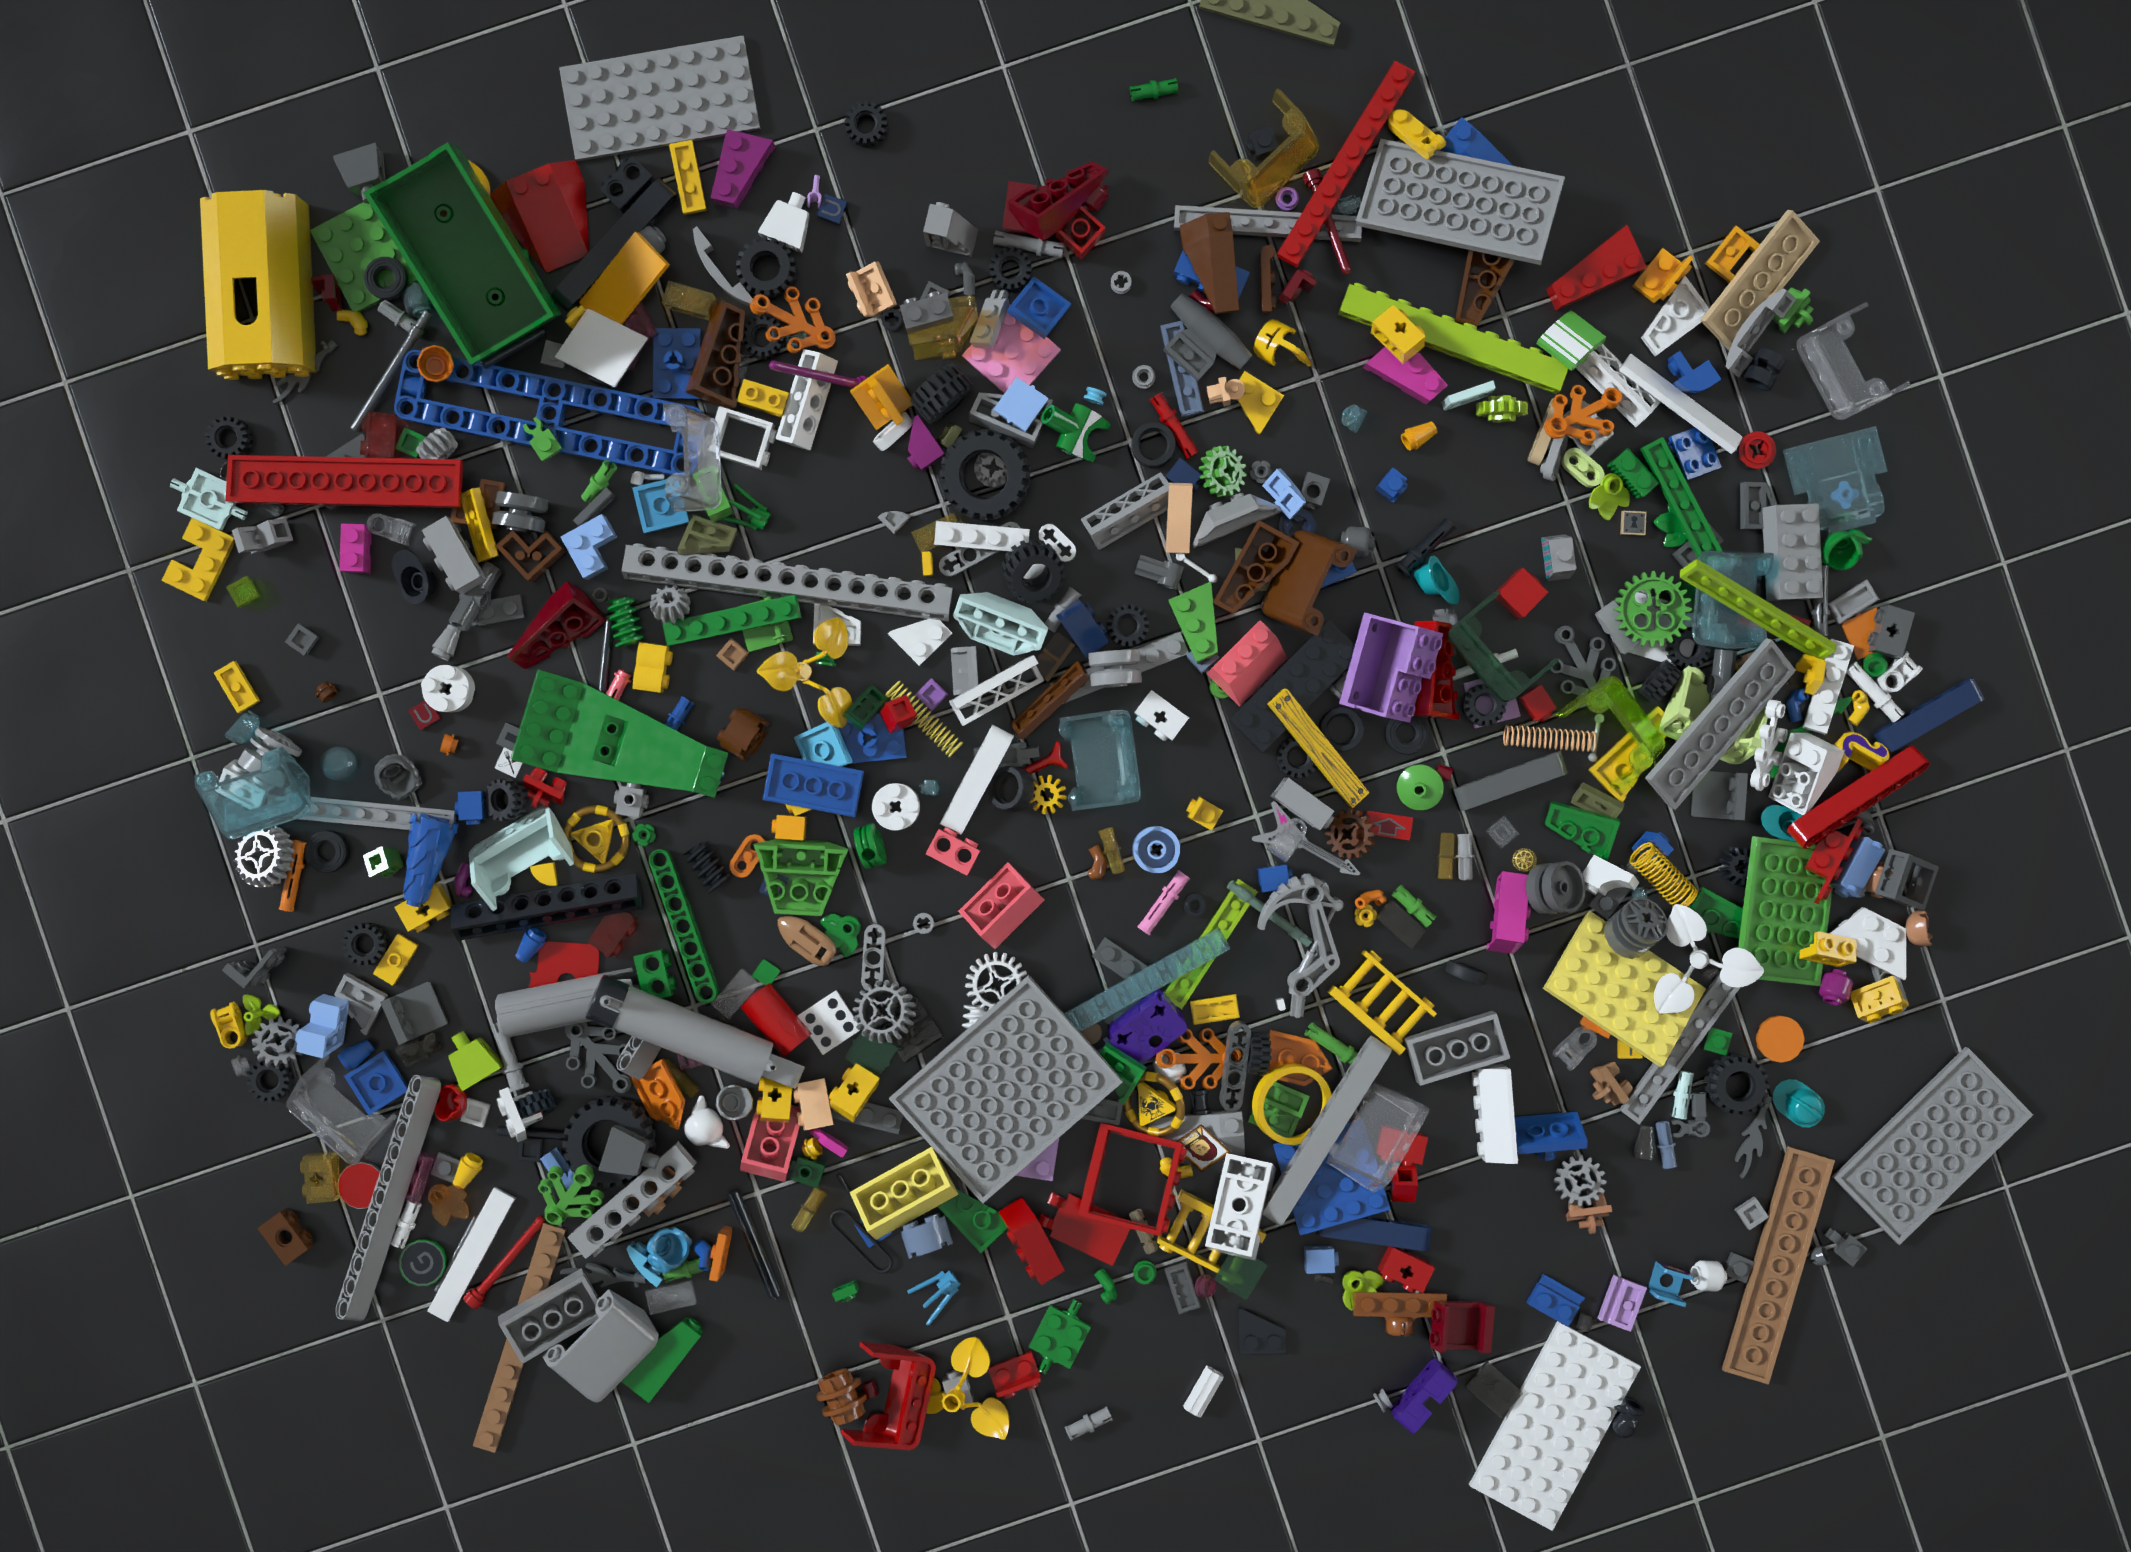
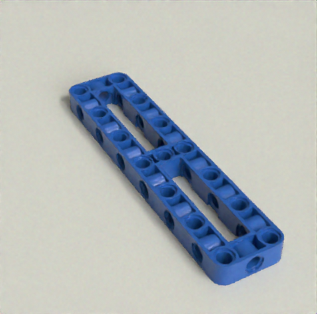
(574, 442)

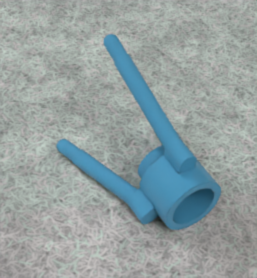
(947, 1283)

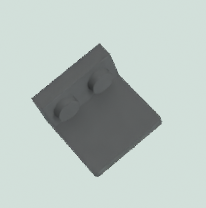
(1720, 796)
(248, 975)
(414, 1012)

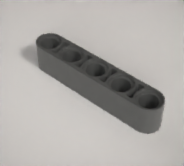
(1510, 781)

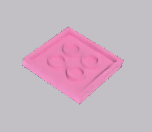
(1015, 354)

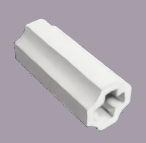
(1203, 1391)

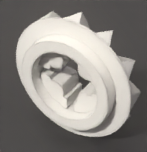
(983, 474)

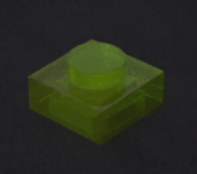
(243, 591)

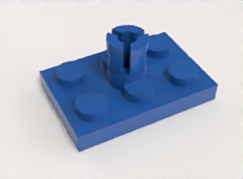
(673, 362)
(873, 741)
(1549, 1134)

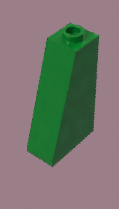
(663, 1359)

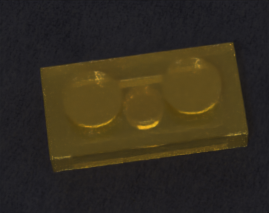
(926, 535)

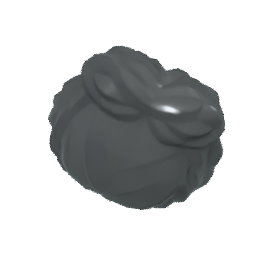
(397, 776)

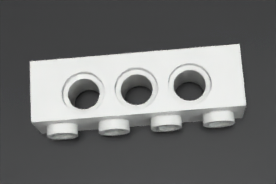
(806, 402)

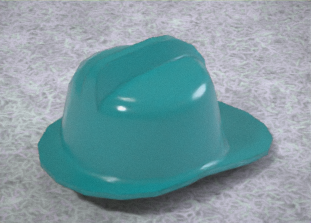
(1437, 581)
(1777, 820)
(1798, 1103)

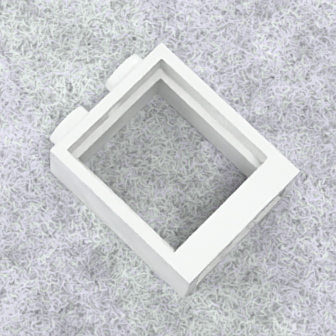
(722, 417)

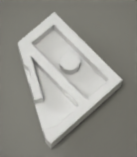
(853, 625)

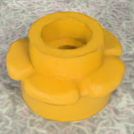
(1367, 922)
(812, 1148)

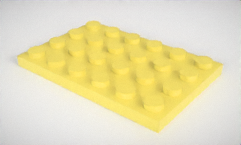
(1619, 991)

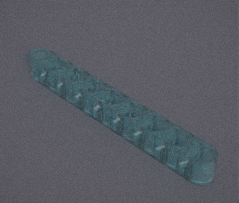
(1148, 980)

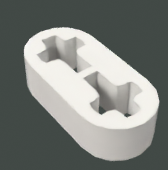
(892, 432)
(1061, 538)

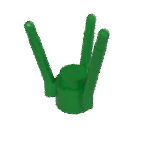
(757, 516)

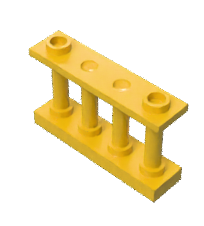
(1378, 1023)
(1189, 1203)

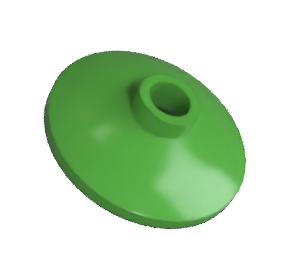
(1420, 776)

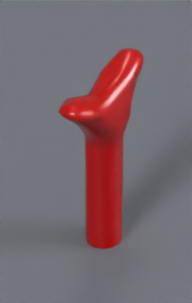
(1053, 758)

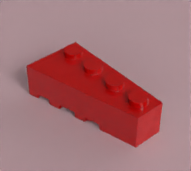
(1604, 267)

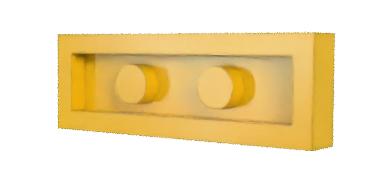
(688, 177)
(479, 525)

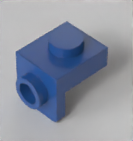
(1658, 839)

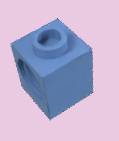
(1320, 1259)

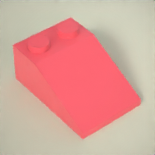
(770, 1146)

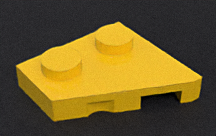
(1258, 401)

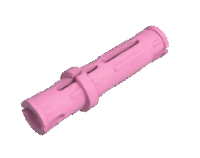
(1162, 904)

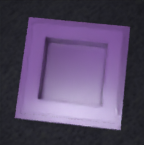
(931, 694)

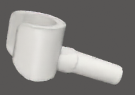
(638, 477)

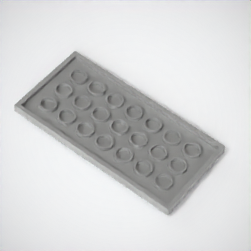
(659, 98)
(1461, 202)
(1932, 1145)

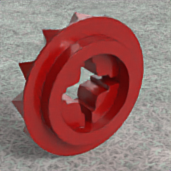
(1767, 448)

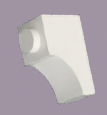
(1603, 876)

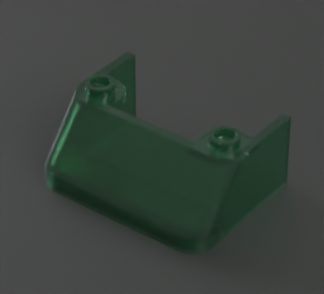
(1466, 641)

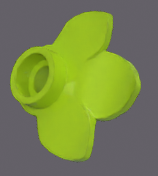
(1609, 498)
(1366, 1282)

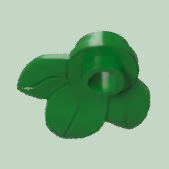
(1668, 523)
(836, 931)

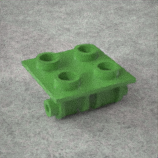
(767, 635)

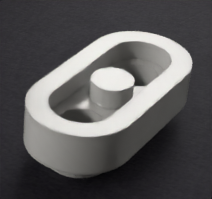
(1552, 465)

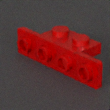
(1828, 856)

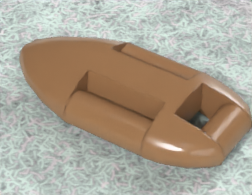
(806, 939)

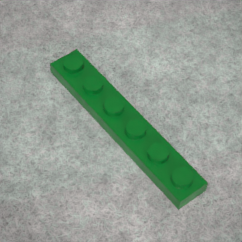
(1680, 497)
(732, 620)

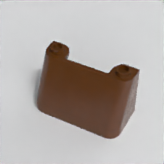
(1299, 582)

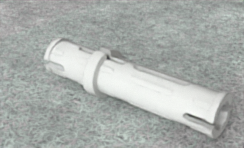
(1880, 698)

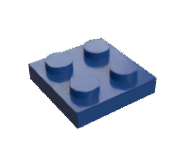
(1038, 307)
(377, 1082)

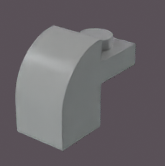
(263, 536)

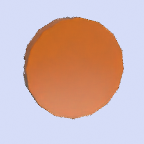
(1780, 1038)

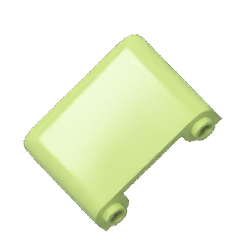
(1689, 701)

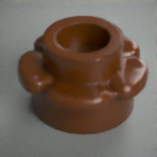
(326, 691)

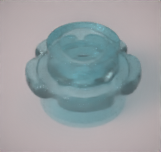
(930, 788)

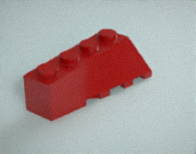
(1437, 693)

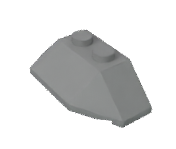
(1233, 516)

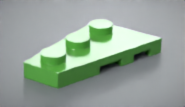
(1197, 621)

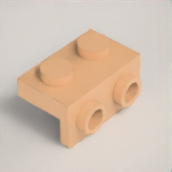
(871, 290)

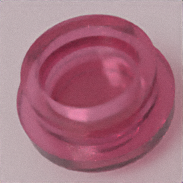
(1205, 1286)

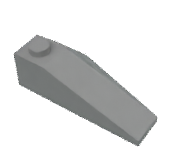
(1222, 1124)

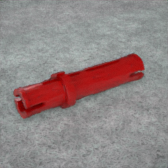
(1170, 419)

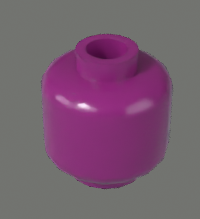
(1835, 987)

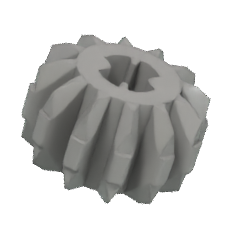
(437, 445)
(670, 604)

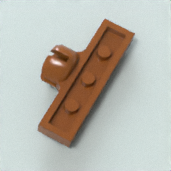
(1397, 1308)

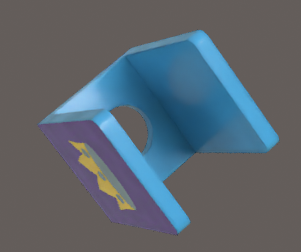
(1669, 1293)

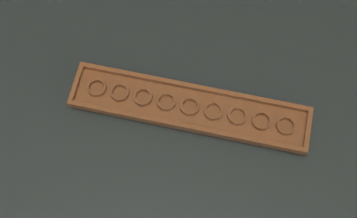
(1778, 1265)

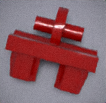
(553, 793)

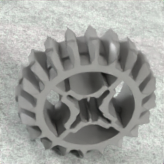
(265, 857)
(878, 1018)

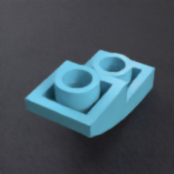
(639, 1256)

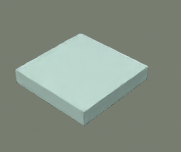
(1468, 395)

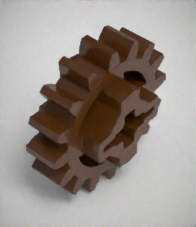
(1361, 834)

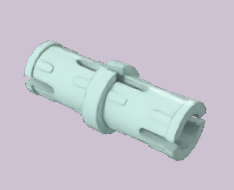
(1682, 1094)

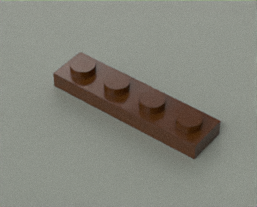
(1050, 700)

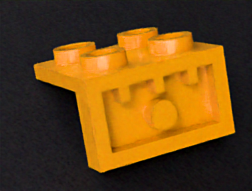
(1660, 276)

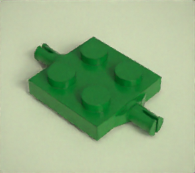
(1060, 1336)

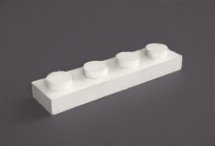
(979, 536)
(1826, 697)

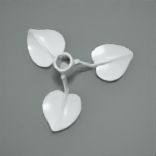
(1685, 927)

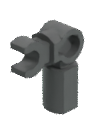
(1698, 1126)

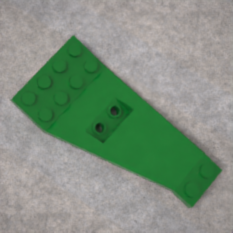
(568, 727)

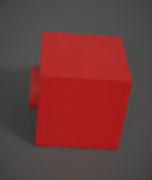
(1081, 233)
(1521, 593)

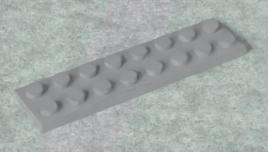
(1720, 724)

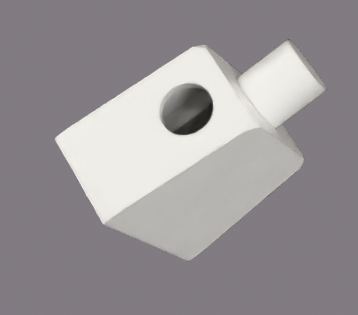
(787, 223)

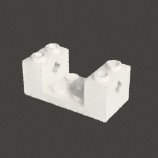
(1236, 1231)

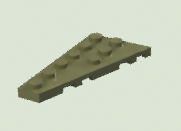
(1289, 17)

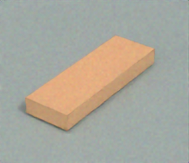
(1179, 517)

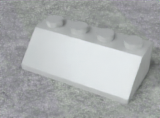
(1495, 1114)

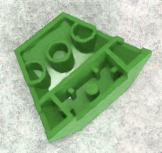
(810, 869)

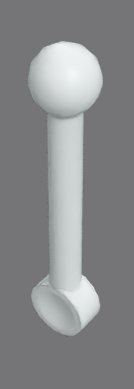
(1212, 577)

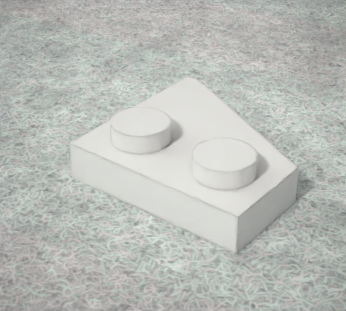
(921, 638)

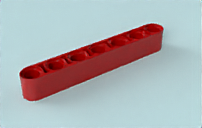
(1858, 797)

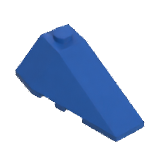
(1469, 142)

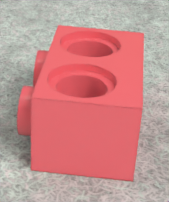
(950, 857)

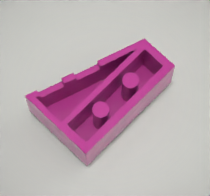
(1413, 377)
(1510, 913)

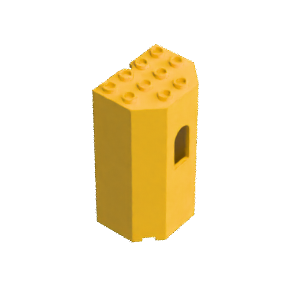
(265, 240)

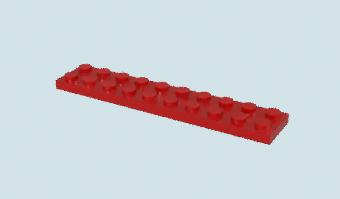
(344, 481)

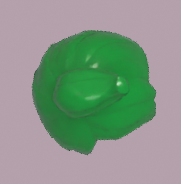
(1843, 548)

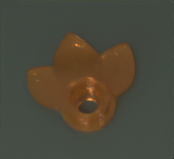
(449, 1204)

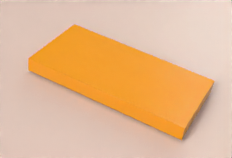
(625, 280)

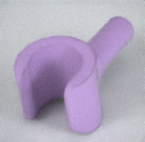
(814, 196)

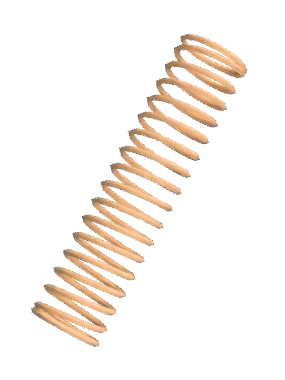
(1589, 744)

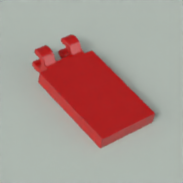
(1085, 1234)

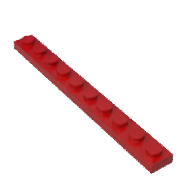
(1345, 164)

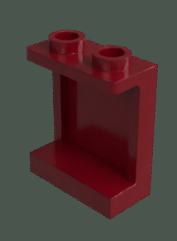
(1462, 1326)

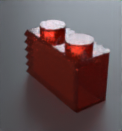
(380, 435)

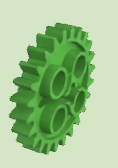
(1674, 610)

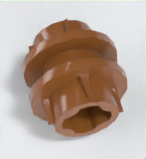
(842, 1399)

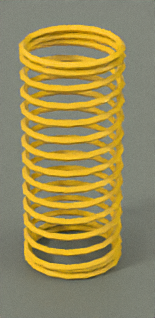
(1650, 853)

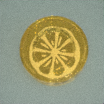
(1524, 859)

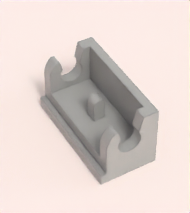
(964, 669)

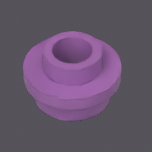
(1287, 191)

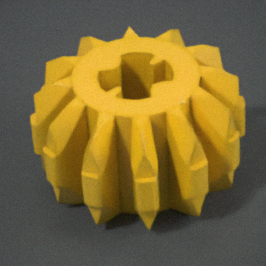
(1040, 799)

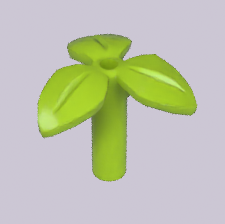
(255, 1014)

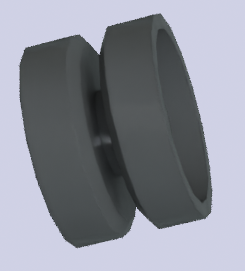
(520, 512)
(1555, 888)

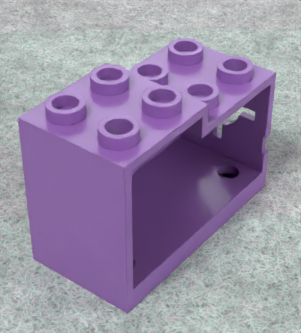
(1389, 667)

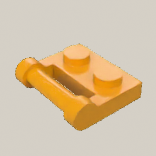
(1730, 252)

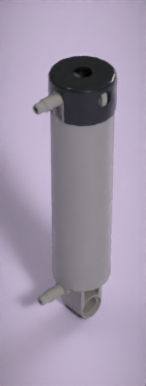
(688, 1033)

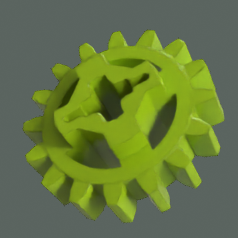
(1502, 408)

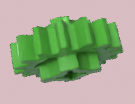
(1222, 471)

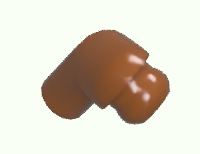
(1100, 863)

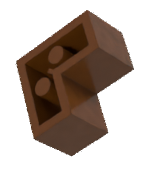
(533, 559)

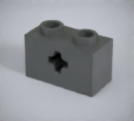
(1899, 623)

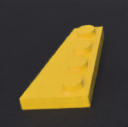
(1617, 762)

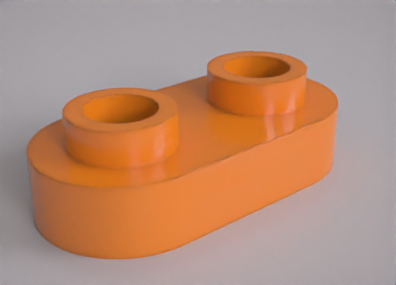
(746, 854)

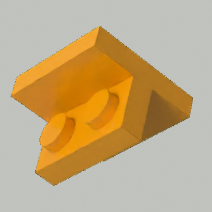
(882, 397)

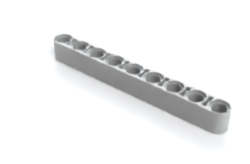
(1325, 1130)

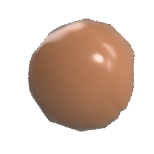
(1917, 928)

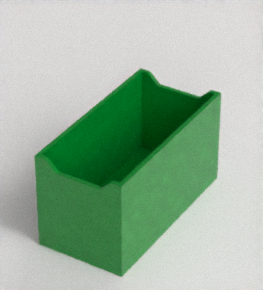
(464, 254)

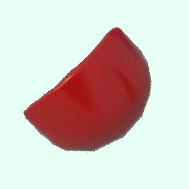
(451, 1103)

